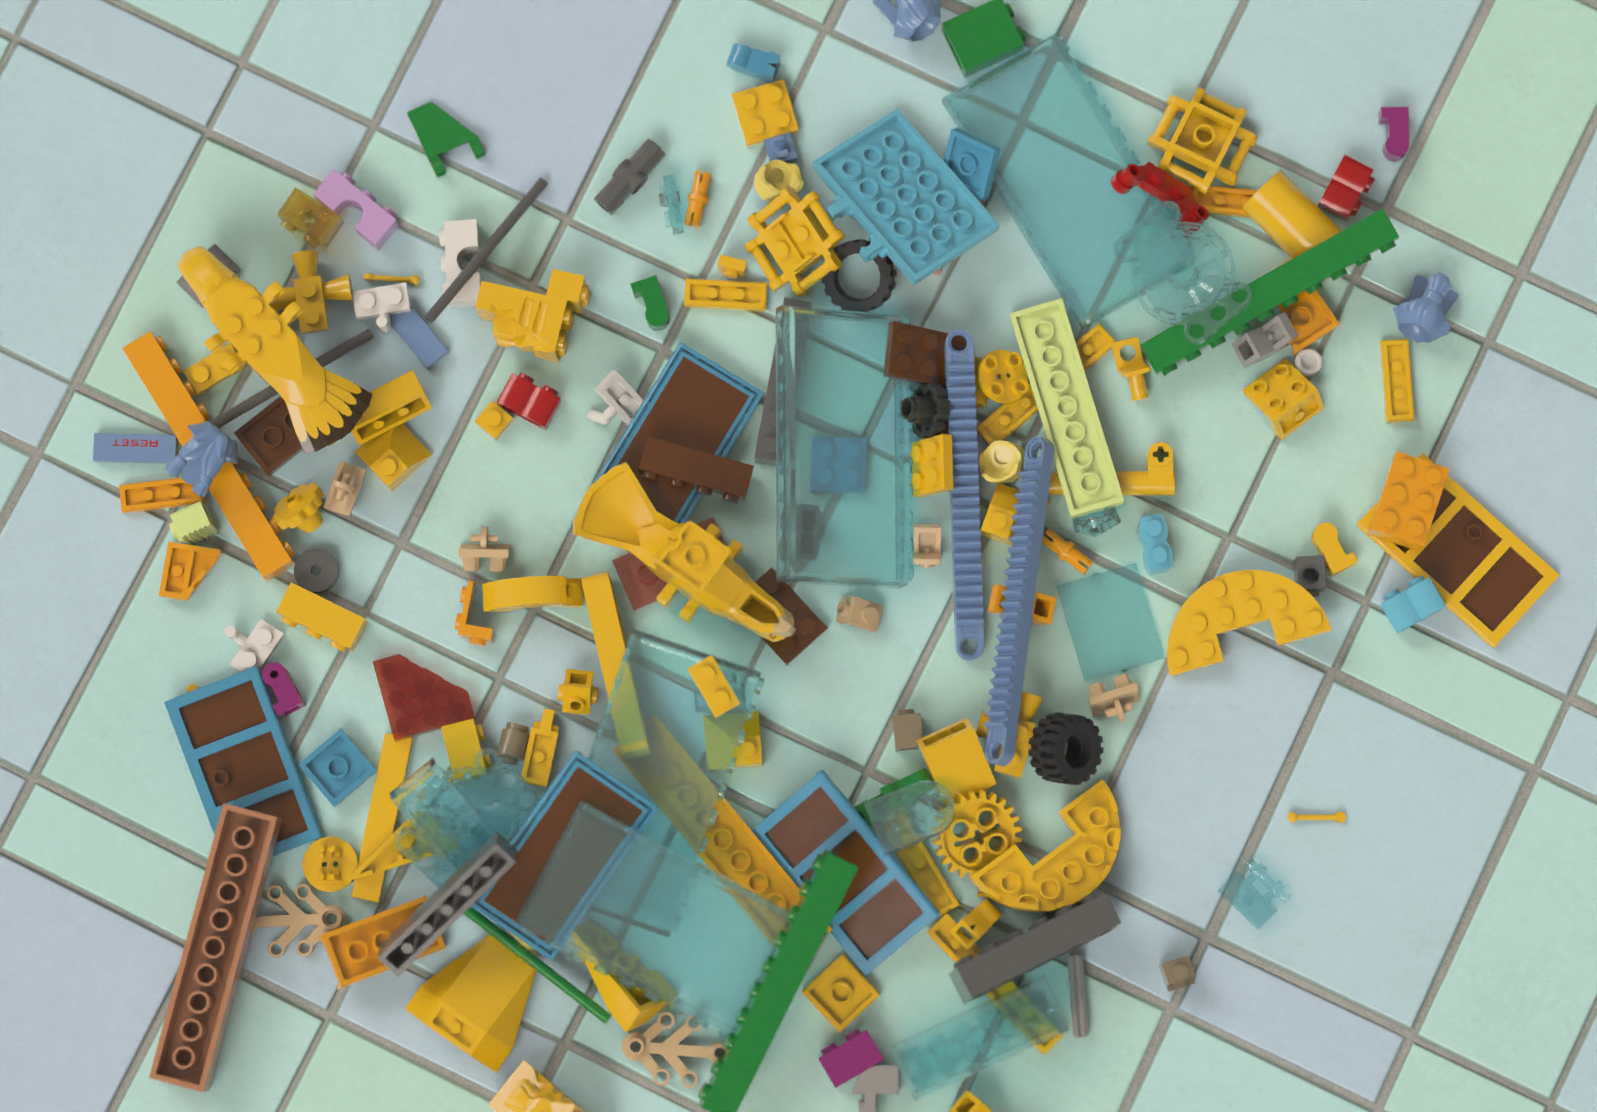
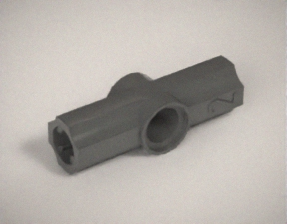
(629, 176)

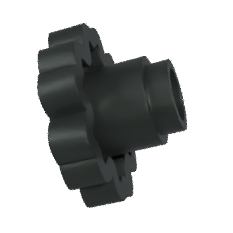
(926, 410)

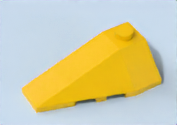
(625, 1004)

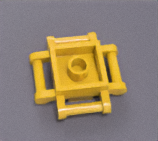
(1202, 139)
(795, 241)

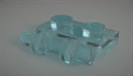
(1247, 899)

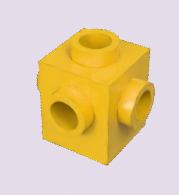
(578, 692)

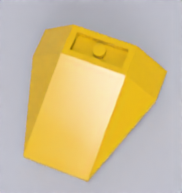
(477, 1001)

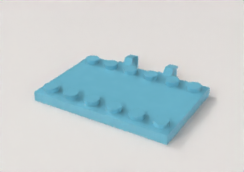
(903, 198)

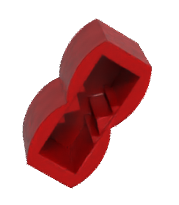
(1346, 187)
(529, 401)

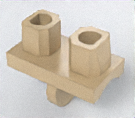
(344, 489)
(496, 552)
(1115, 701)

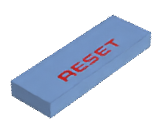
(134, 448)

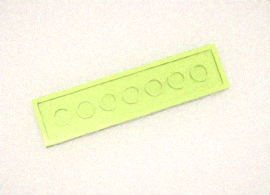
(1066, 408)

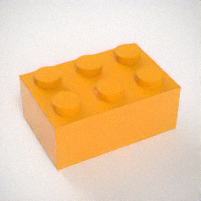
(1408, 501)

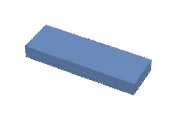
(418, 337)

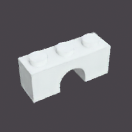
(460, 239)

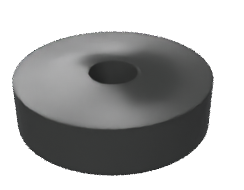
(311, 559)

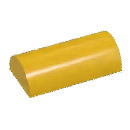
(1289, 216)

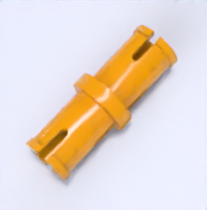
(697, 199)
(1066, 551)

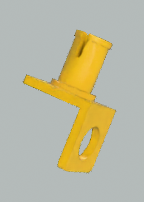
(1133, 368)

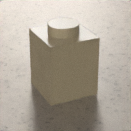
(907, 729)

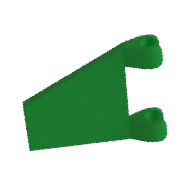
(441, 134)

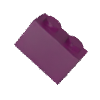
(850, 1058)

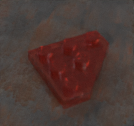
(418, 698)

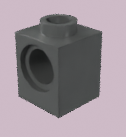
(1315, 564)

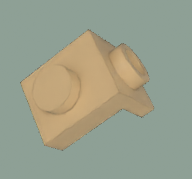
(927, 545)
(859, 613)

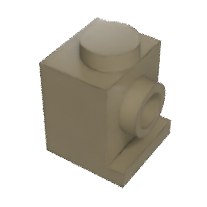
(1177, 973)

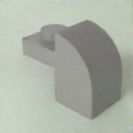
(1265, 341)
(874, 1081)

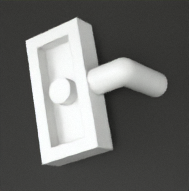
(381, 303)
(620, 399)
(255, 648)

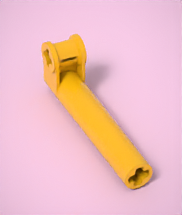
(1157, 480)

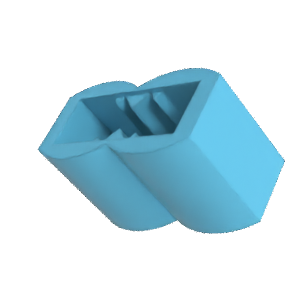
(1157, 553)
(1413, 604)

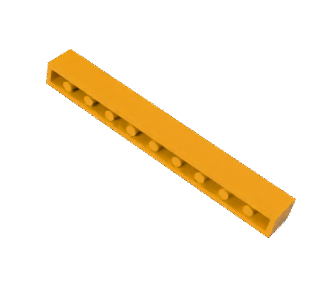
(228, 486)

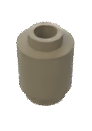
(513, 743)

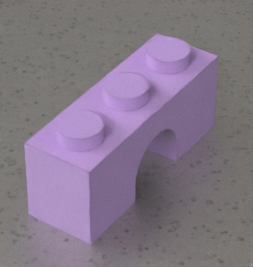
(339, 193)

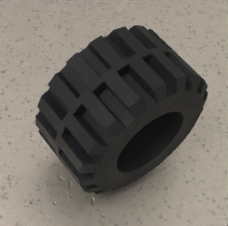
(1082, 748)

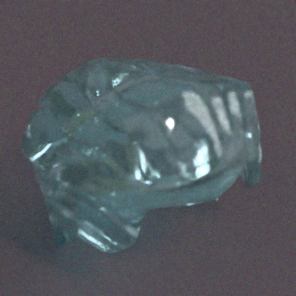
(1097, 522)

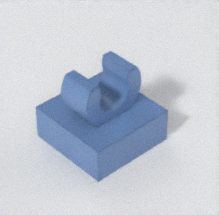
(781, 148)

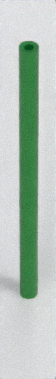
(538, 964)

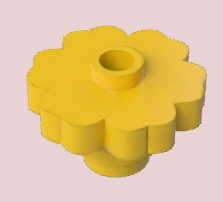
(300, 508)

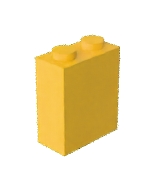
(956, 760)

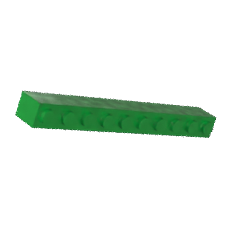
(1279, 287)
(778, 983)

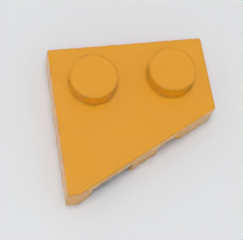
(186, 569)

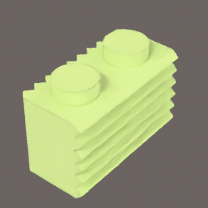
(193, 524)

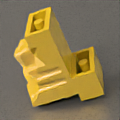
(533, 319)
(531, 1092)

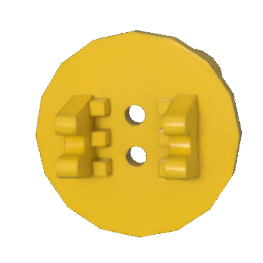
(999, 364)
(329, 850)

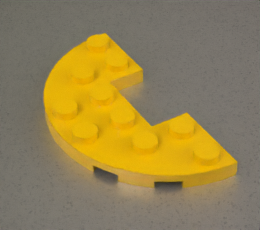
(1235, 603)
(1066, 872)

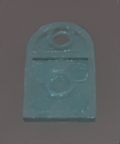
(908, 815)

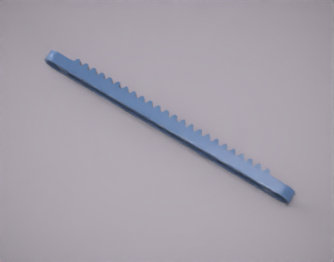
(965, 496)
(1018, 601)

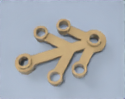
(299, 920)
(669, 1049)

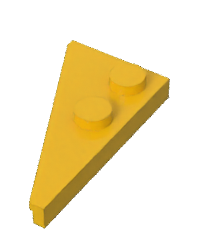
(387, 855)

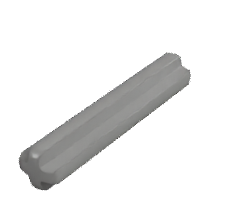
(1077, 995)

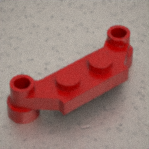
(1162, 187)

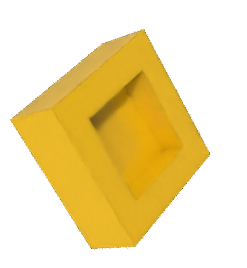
(732, 267)
(494, 420)

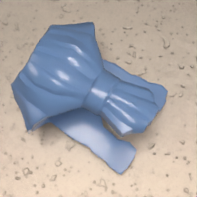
(912, 18)
(1425, 312)
(206, 454)

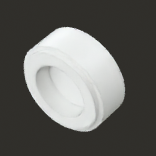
(1308, 362)

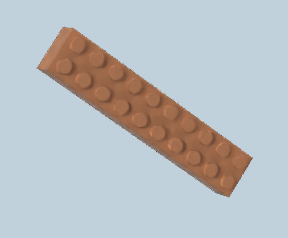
(215, 948)

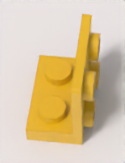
(1284, 398)

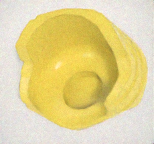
(774, 177)
(1001, 462)

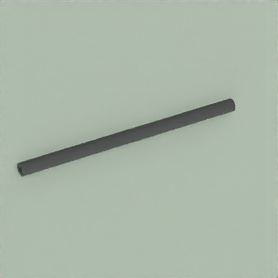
(485, 250)
(269, 392)

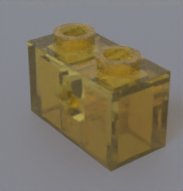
(302, 206)

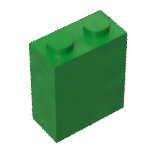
(983, 36)

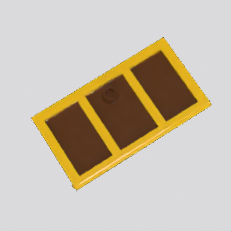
(1474, 564)

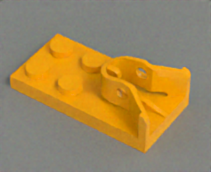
(356, 946)

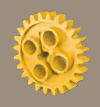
(968, 811)

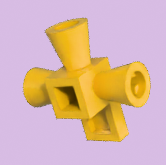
(312, 293)
(1028, 709)

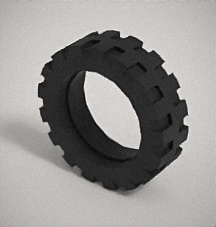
(876, 300)

